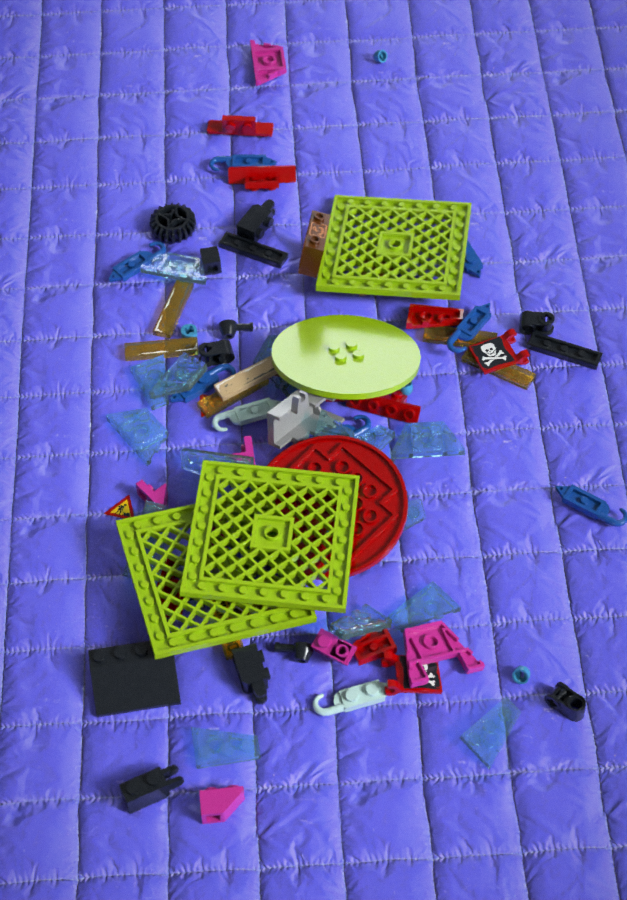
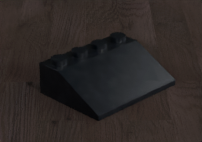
(131, 679)

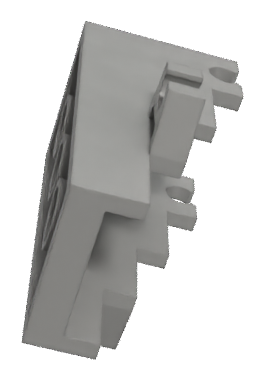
(295, 418)

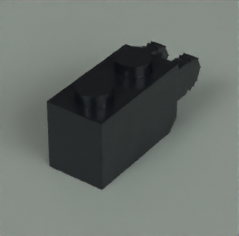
(256, 221)
(251, 671)
(149, 788)

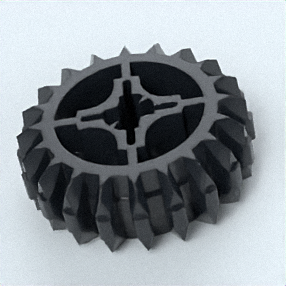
(172, 222)

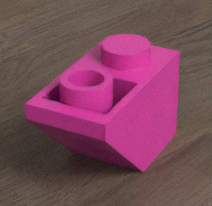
(333, 647)
(220, 803)

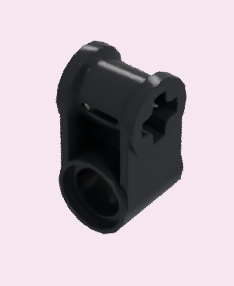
(535, 322)
(218, 352)
(563, 700)

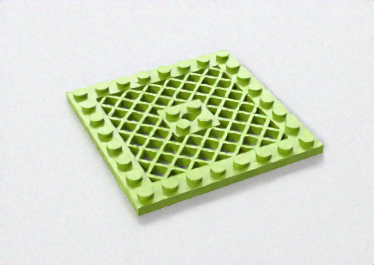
(445, 287)
(271, 593)
(148, 595)

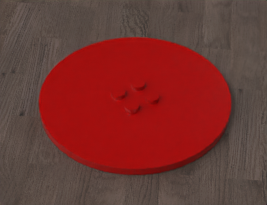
(380, 500)

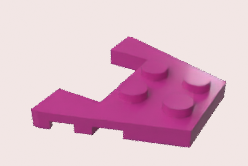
(432, 644)

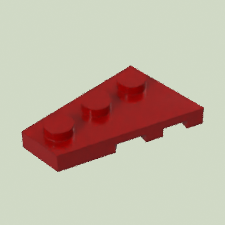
(433, 316)

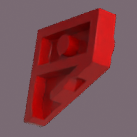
(372, 646)

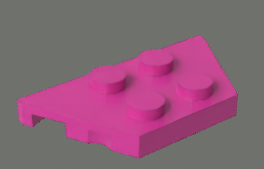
(267, 61)

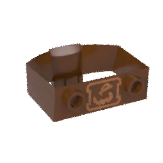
(314, 244)

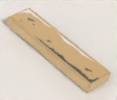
(245, 379)

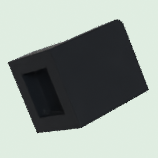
(210, 260)

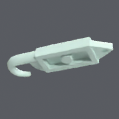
(245, 413)
(353, 698)

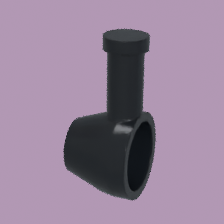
(229, 327)
(301, 650)

